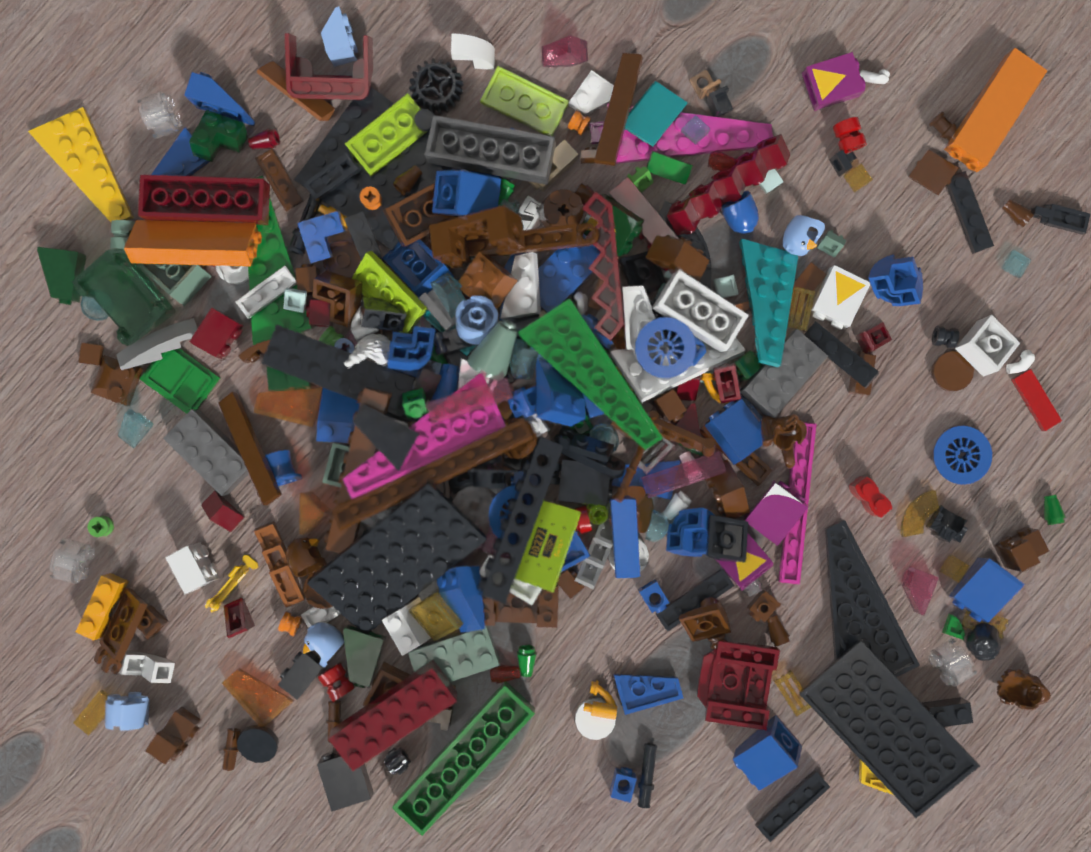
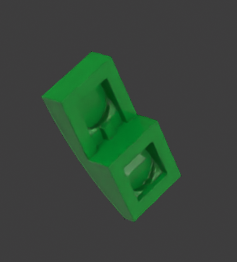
(669, 167)

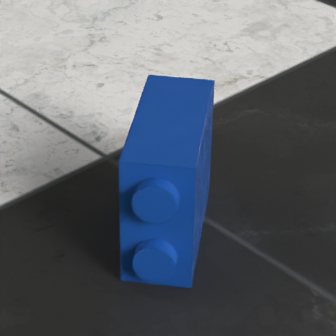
(736, 431)

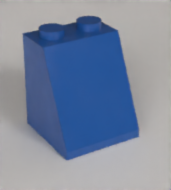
(464, 193)
(985, 589)
(768, 754)

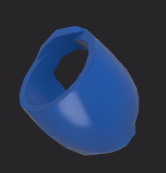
(741, 214)

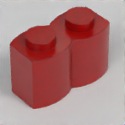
(868, 492)

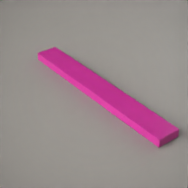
(799, 483)

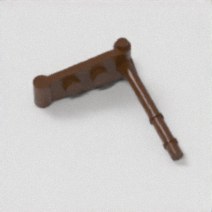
(671, 433)

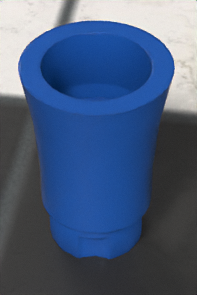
(449, 382)

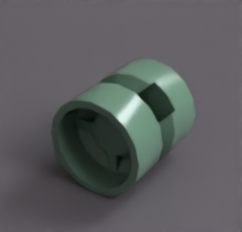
(121, 230)

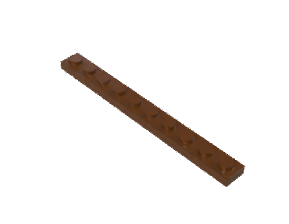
(435, 472)

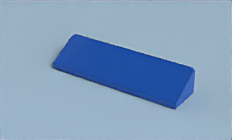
(625, 538)

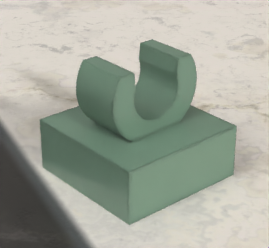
(831, 243)

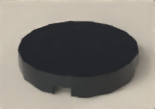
(257, 744)

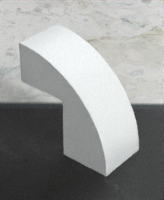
(473, 48)
(151, 667)

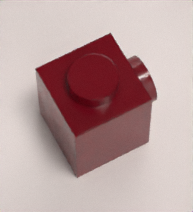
(319, 313)

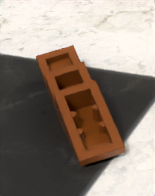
(275, 557)

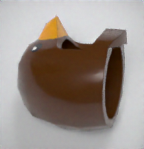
(304, 556)

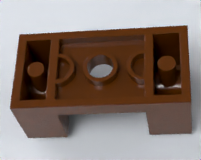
(451, 237)
(543, 611)

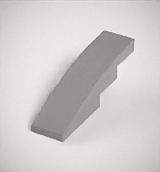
(151, 346)
(599, 551)

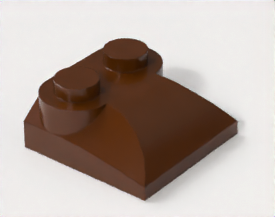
(116, 383)
(706, 621)

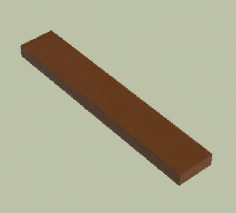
(618, 109)
(250, 449)

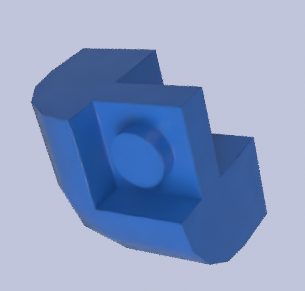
(897, 281)
(411, 350)
(689, 532)

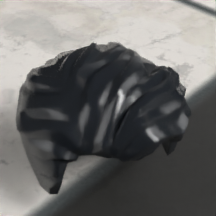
(983, 642)

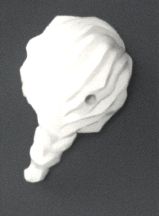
(372, 347)

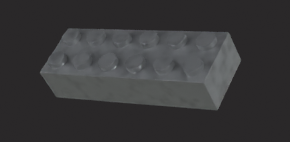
(490, 149)

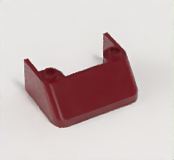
(305, 85)

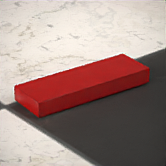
(1036, 400)

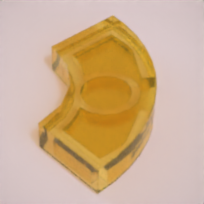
(918, 512)

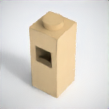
(563, 158)

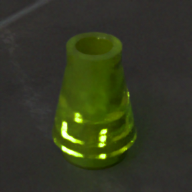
(597, 513)

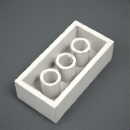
(702, 310)

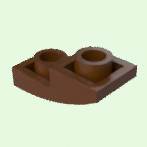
(253, 353)

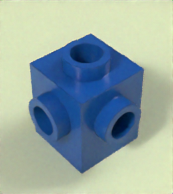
(523, 402)

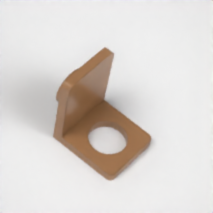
(712, 86)

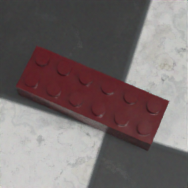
(204, 199)
(393, 715)

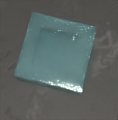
(695, 130)
(1016, 264)

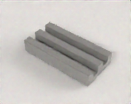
(642, 464)

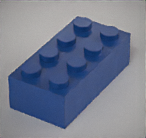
(564, 274)

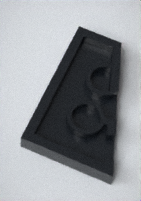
(386, 434)

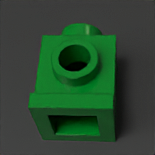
(416, 407)

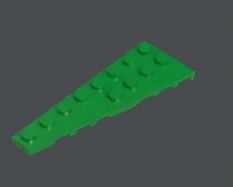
(269, 259)
(576, 353)

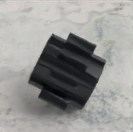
(397, 761)

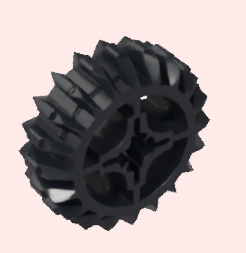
(443, 82)

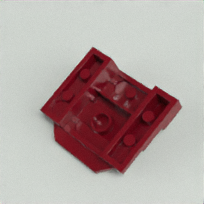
(737, 683)

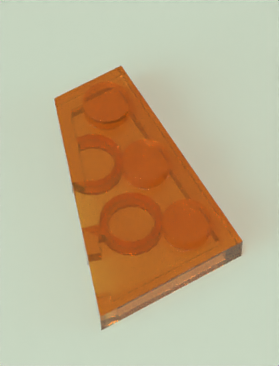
(292, 406)
(256, 697)

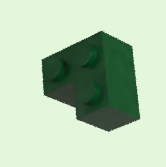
(217, 132)
(283, 382)

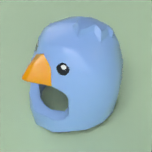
(797, 237)
(324, 640)

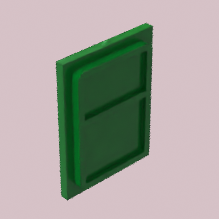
(180, 379)

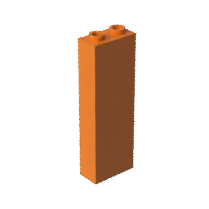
(995, 110)
(193, 243)

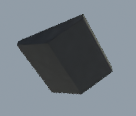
(642, 272)
(727, 539)

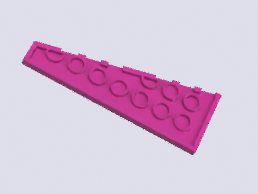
(723, 136)
(432, 443)

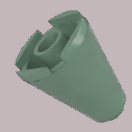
(495, 351)

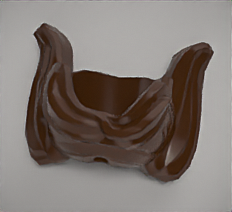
(783, 433)

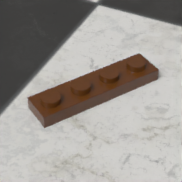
(751, 466)

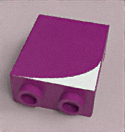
(776, 512)

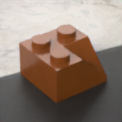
(487, 279)

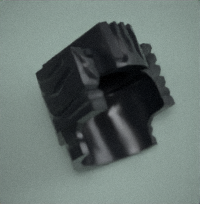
(947, 525)

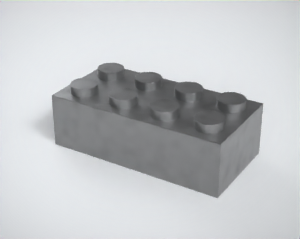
(775, 386)
(208, 451)

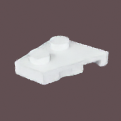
(592, 94)

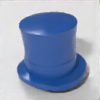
(282, 467)

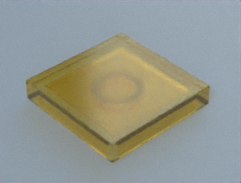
(435, 617)

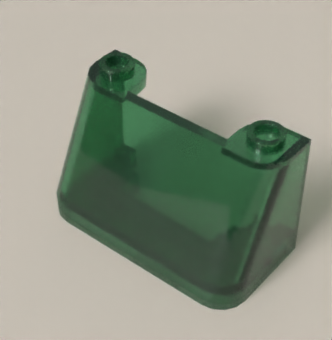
(124, 295)

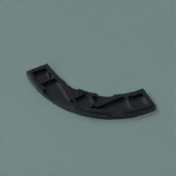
(697, 241)

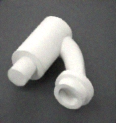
(358, 331)

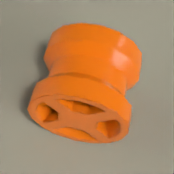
(579, 122)
(371, 203)
(289, 623)

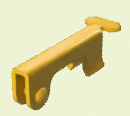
(236, 576)

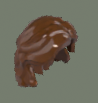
(1022, 689)

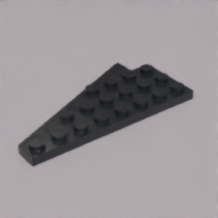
(859, 605)

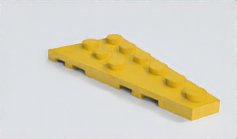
(78, 151)

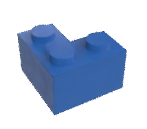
(316, 232)

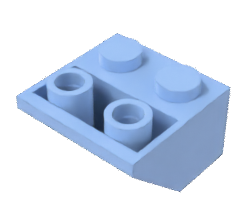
(339, 39)

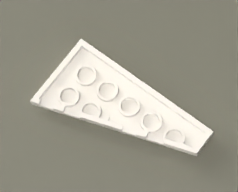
(648, 386)

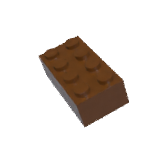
(414, 215)

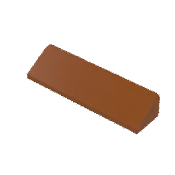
(277, 77)

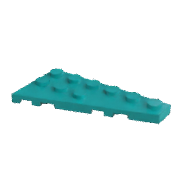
(769, 291)

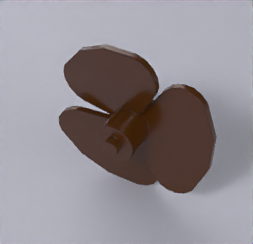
(643, 506)

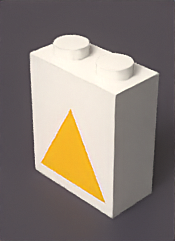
(839, 297)

